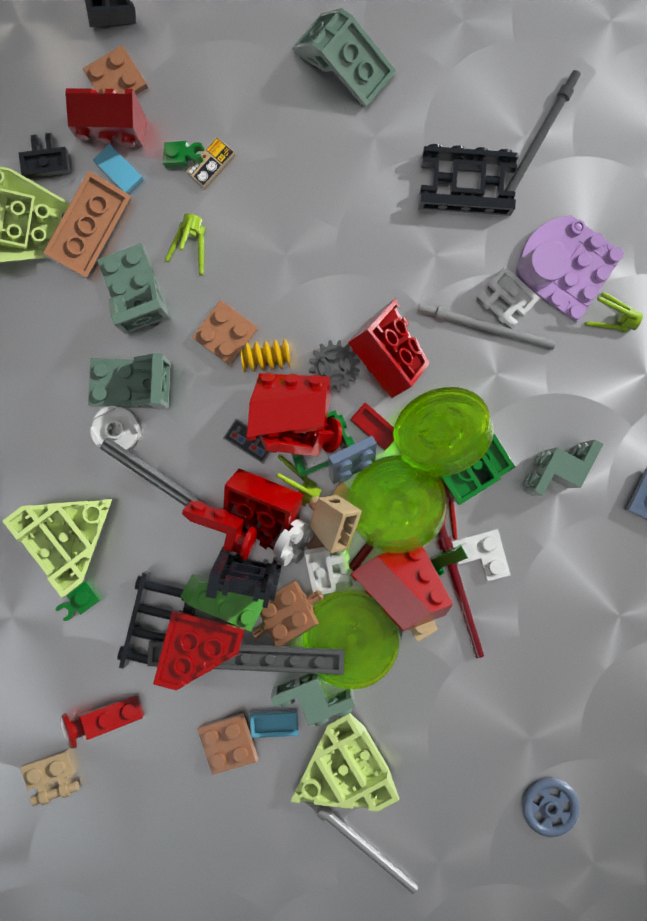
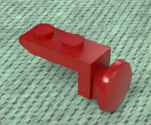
(306, 443)
(223, 522)
(100, 720)

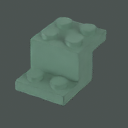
(562, 467)
(313, 699)

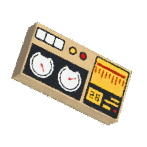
(215, 159)

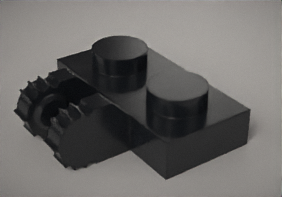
(44, 161)

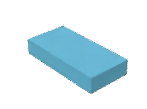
(118, 169)
(273, 723)

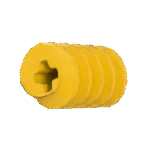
(265, 355)

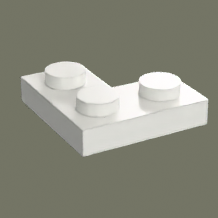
(487, 548)

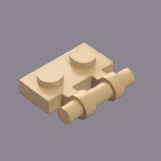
(47, 770)

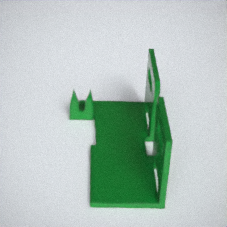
(451, 556)

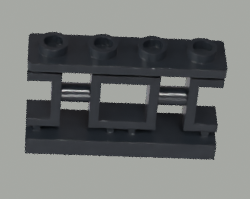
(468, 199)
(243, 577)

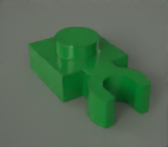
(178, 154)
(80, 599)

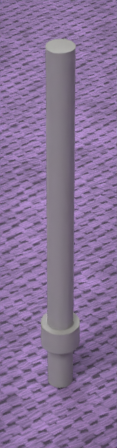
(442, 313)
(325, 813)

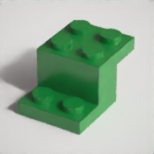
(481, 474)

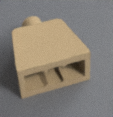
(334, 521)

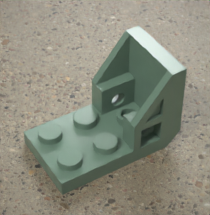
(342, 46)
(132, 289)
(130, 382)

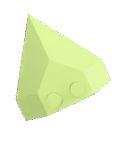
(60, 538)
(347, 770)

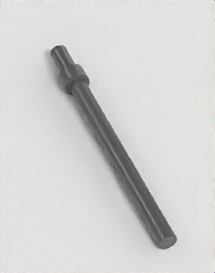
(564, 94)

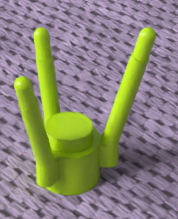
(189, 228)
(628, 315)
(308, 490)

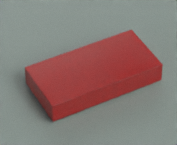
(374, 425)

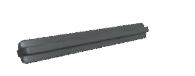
(147, 472)

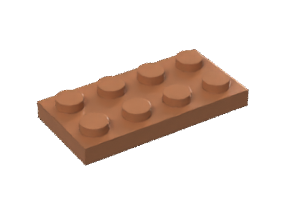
(86, 224)

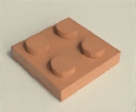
(115, 72)
(225, 333)
(227, 744)

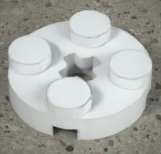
(121, 417)
(292, 543)

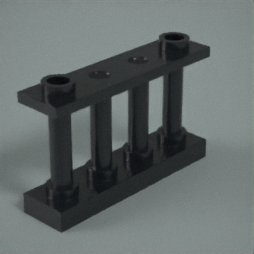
(142, 585)

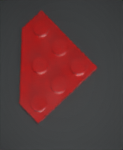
(194, 648)

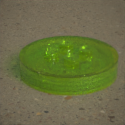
(443, 431)
(397, 505)
(360, 627)

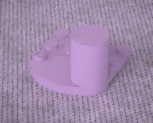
(567, 264)

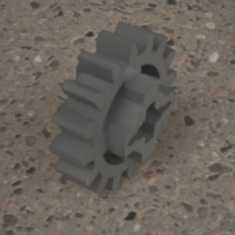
(339, 357)

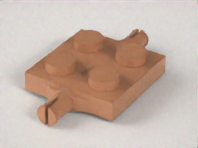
(288, 614)

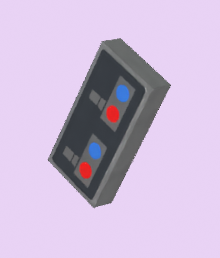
(238, 437)

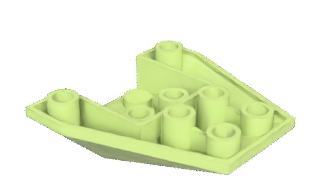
(26, 217)

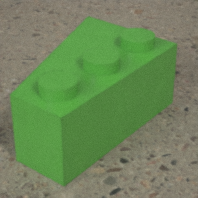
(232, 608)

